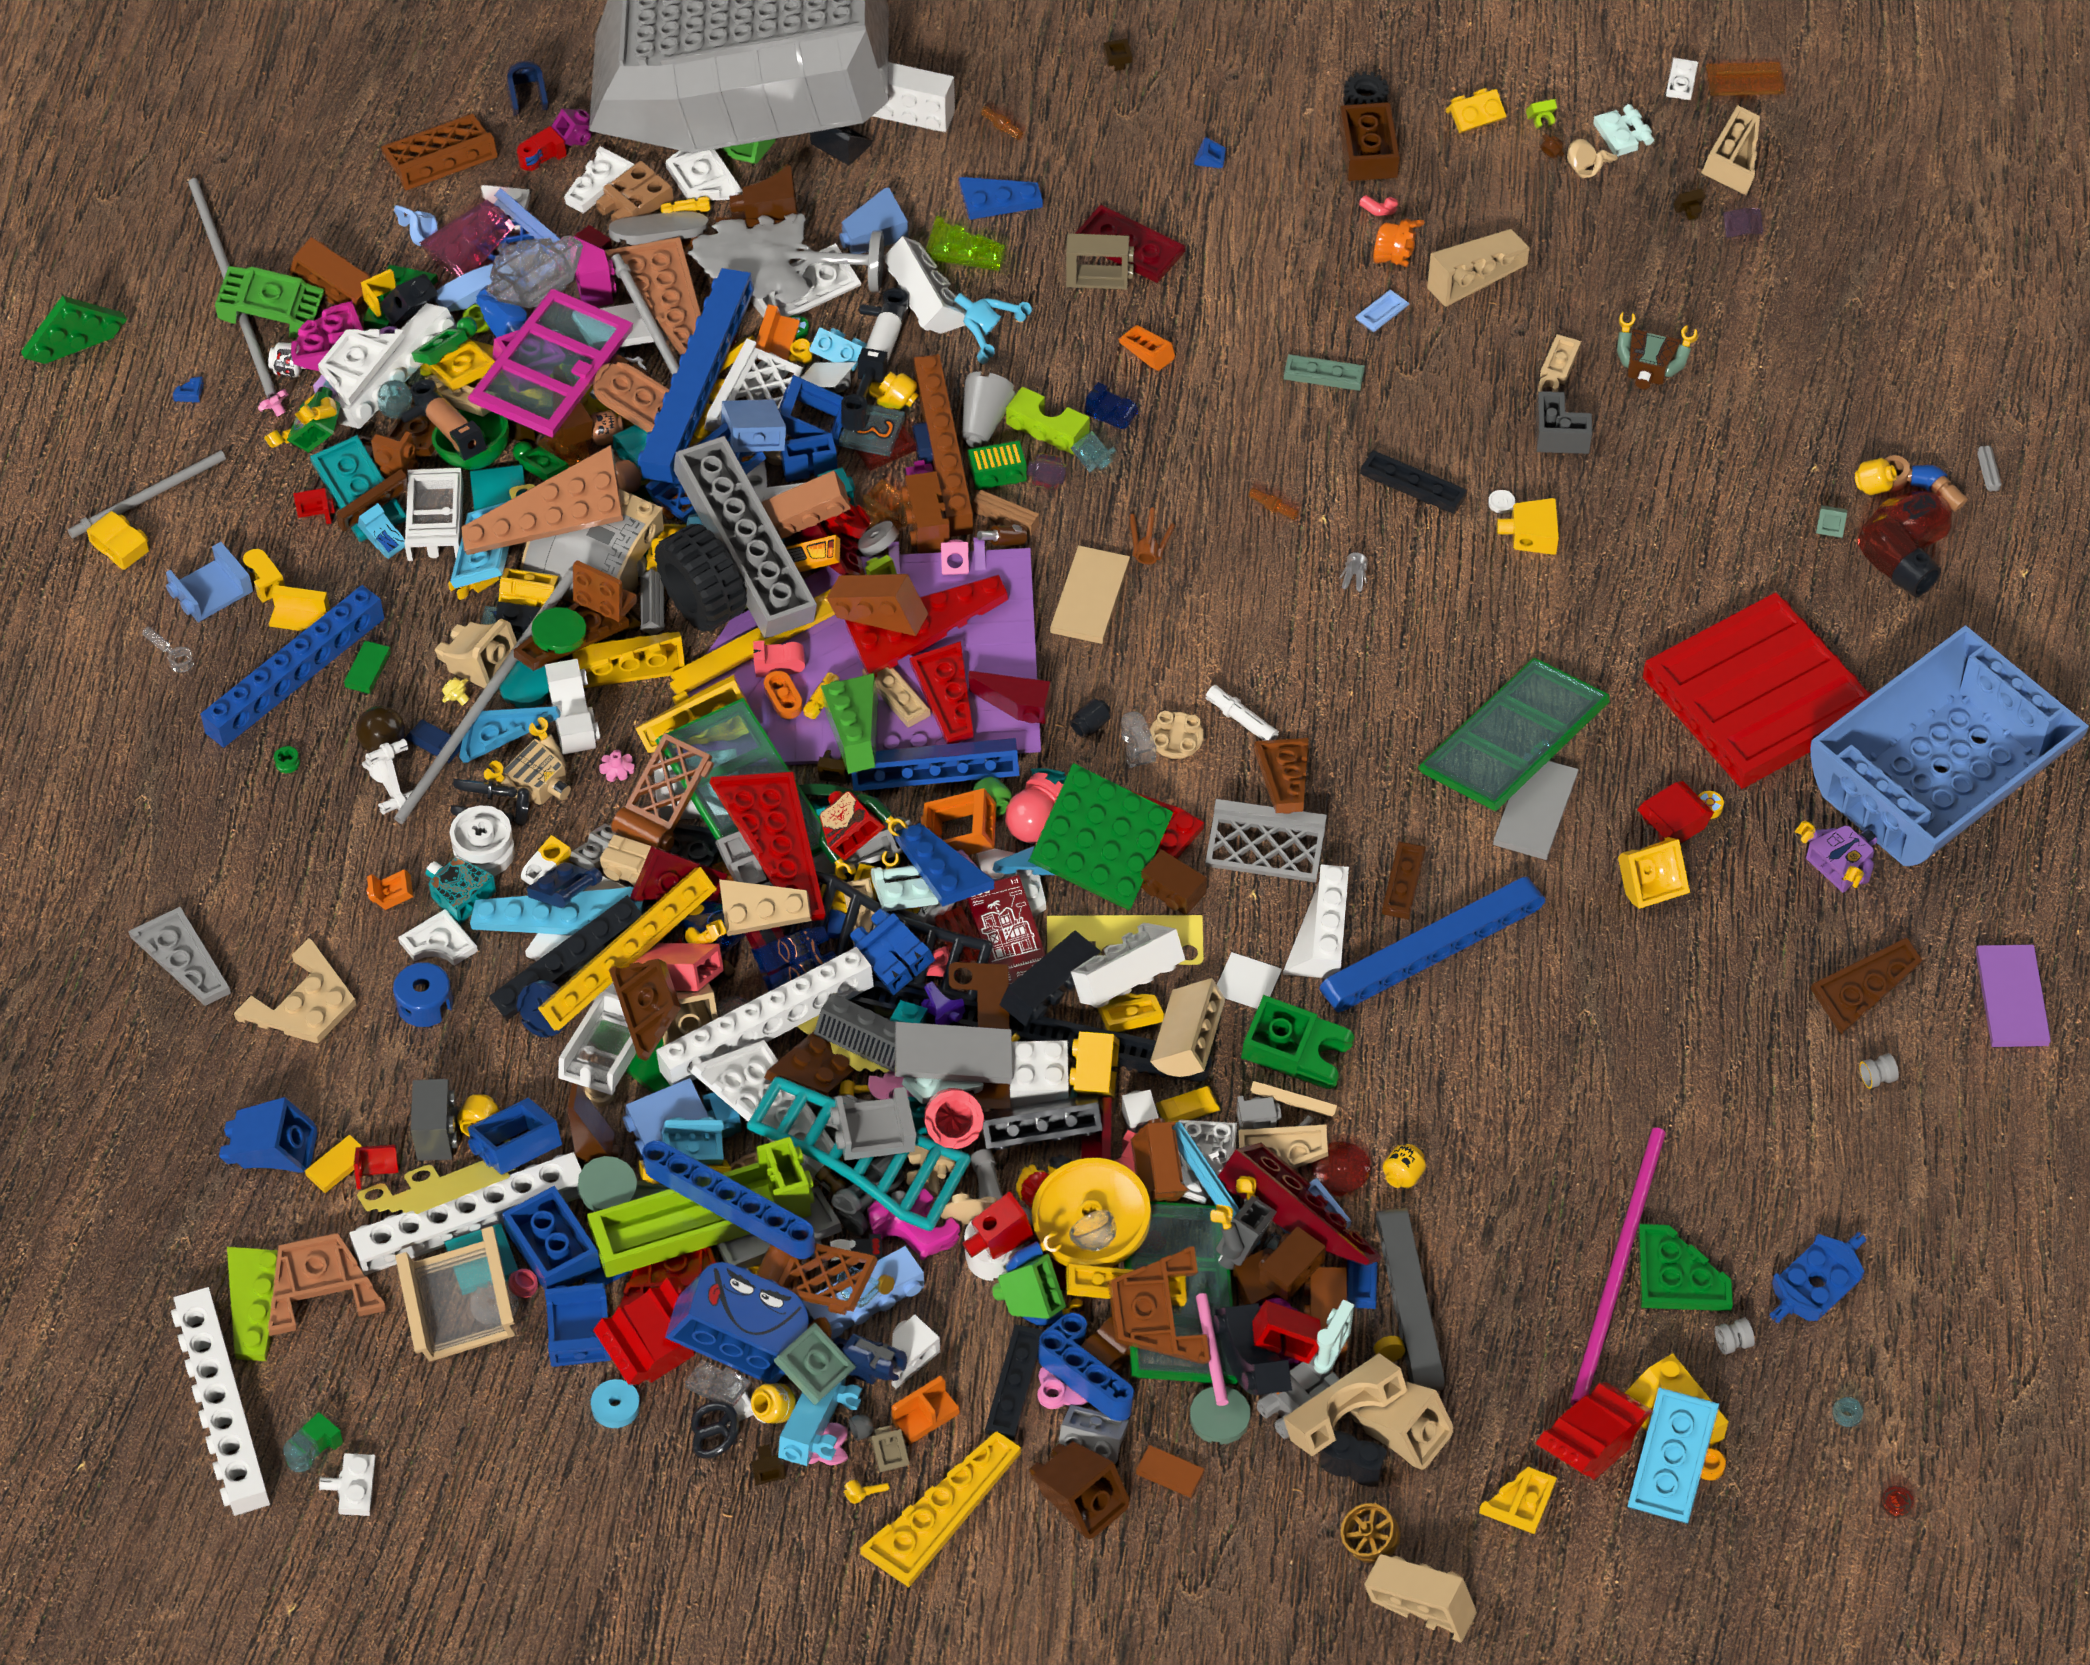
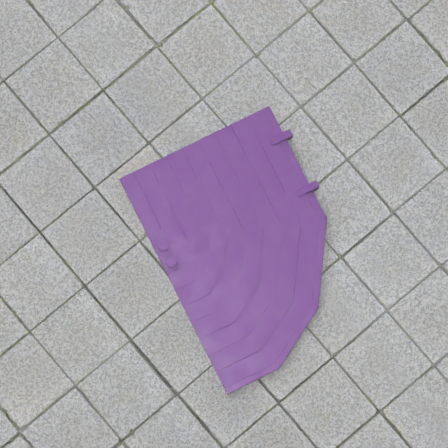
(990, 643)

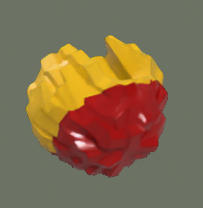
(1030, 1181)

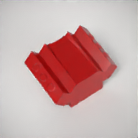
(638, 1332)
(1595, 1430)

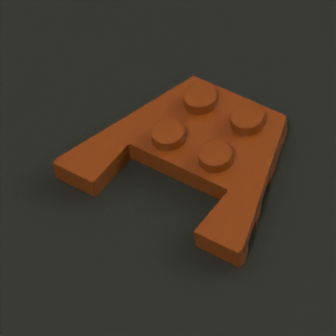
(1144, 1309)

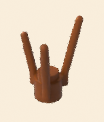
(1147, 550)

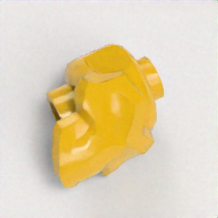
(894, 391)

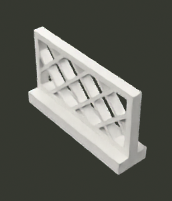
(741, 371)

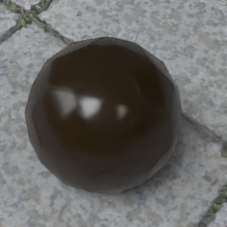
(378, 727)

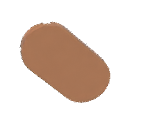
(629, 393)

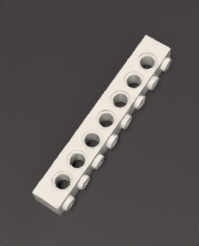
(767, 1015)
(431, 1235)
(249, 1492)

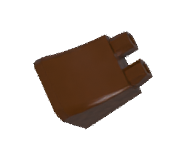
(770, 197)
(1082, 1487)

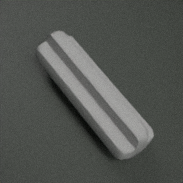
(1989, 468)

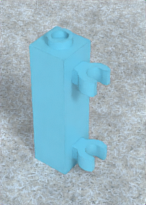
(808, 1422)

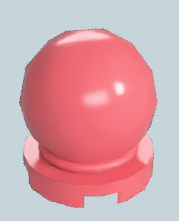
(1031, 807)
(953, 1118)

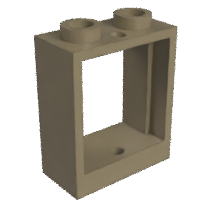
(1098, 275)

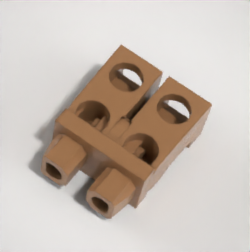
(635, 193)

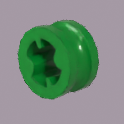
(287, 766)

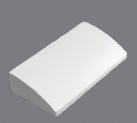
(825, 283)

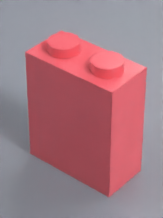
(688, 964)

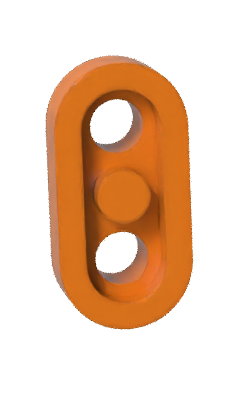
(783, 697)

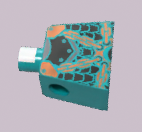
(459, 886)

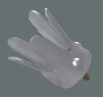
(1357, 565)

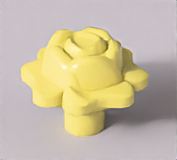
(455, 690)

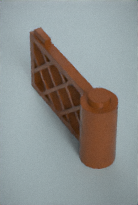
(649, 828)
(784, 1268)

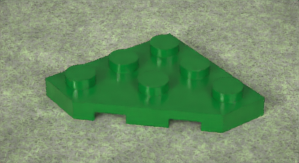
(71, 328)
(1678, 1274)

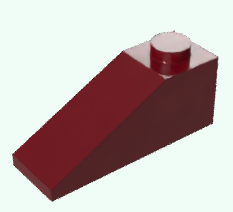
(1017, 696)

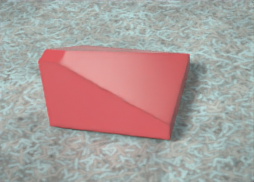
(938, 967)

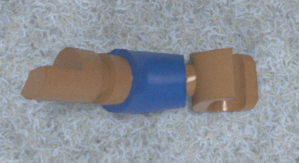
(1927, 477)

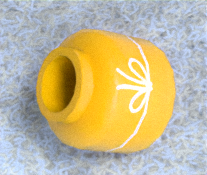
(772, 1403)

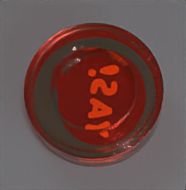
(1897, 1501)

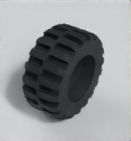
(700, 577)

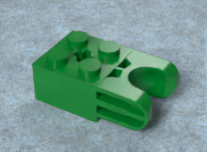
(1291, 1042)

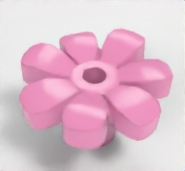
(274, 403)
(616, 765)

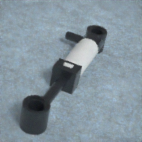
(874, 358)

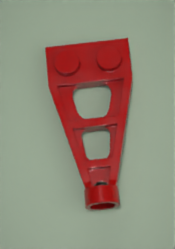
(1180, 830)

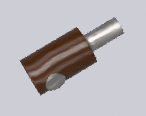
(1005, 535)

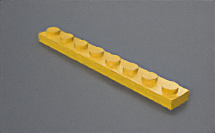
(627, 948)

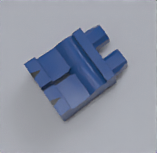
(886, 942)

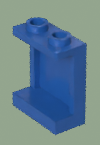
(571, 1321)

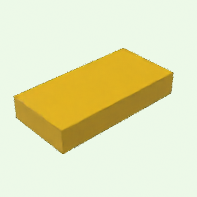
(333, 1165)

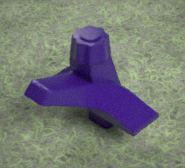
(941, 1007)

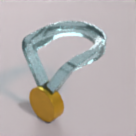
(883, 1285)

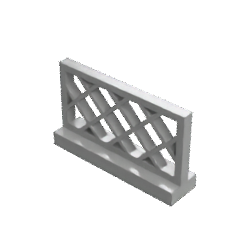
(1265, 818)

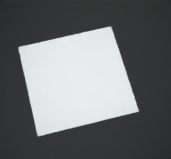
(827, 373)
(1247, 980)

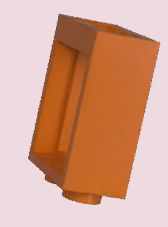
(973, 803)

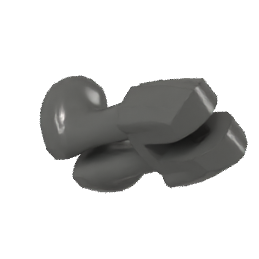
(854, 1203)

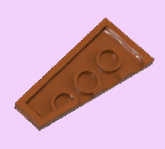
(1284, 772)

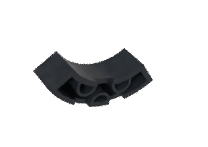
(1252, 1365)

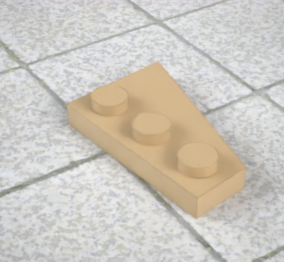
(761, 907)
(1292, 1144)

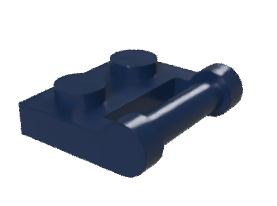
(563, 884)

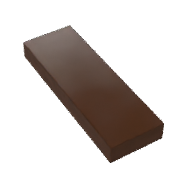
(380, 494)
(1403, 880)

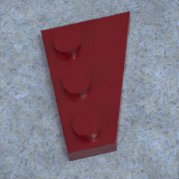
(665, 870)

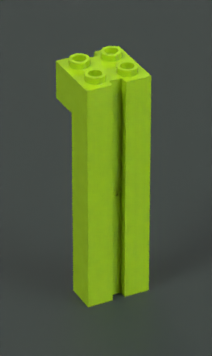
(673, 1225)

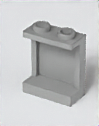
(874, 1126)

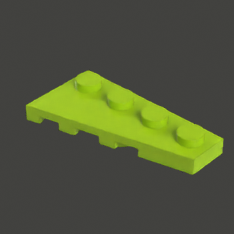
(251, 1297)

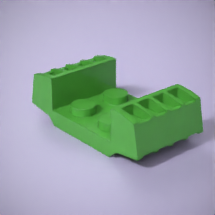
(267, 296)

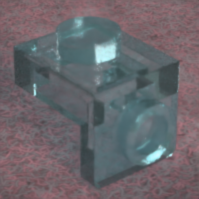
(1092, 452)

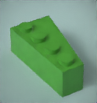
(853, 718)

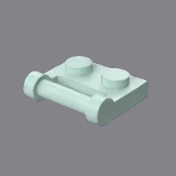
(901, 893)
(1334, 1337)

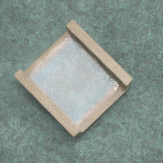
(457, 1298)

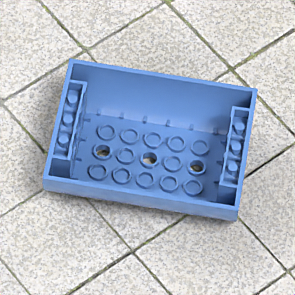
(1884, 751)

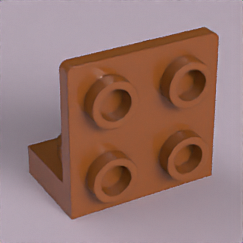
(601, 592)

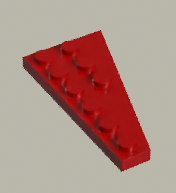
(774, 828)

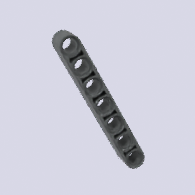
(1409, 1298)

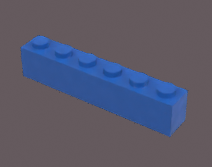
(940, 764)

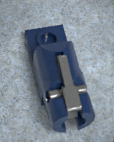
(872, 1358)

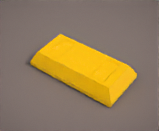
(1188, 1105)

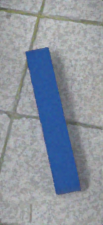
(688, 1176)

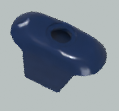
(531, 73)

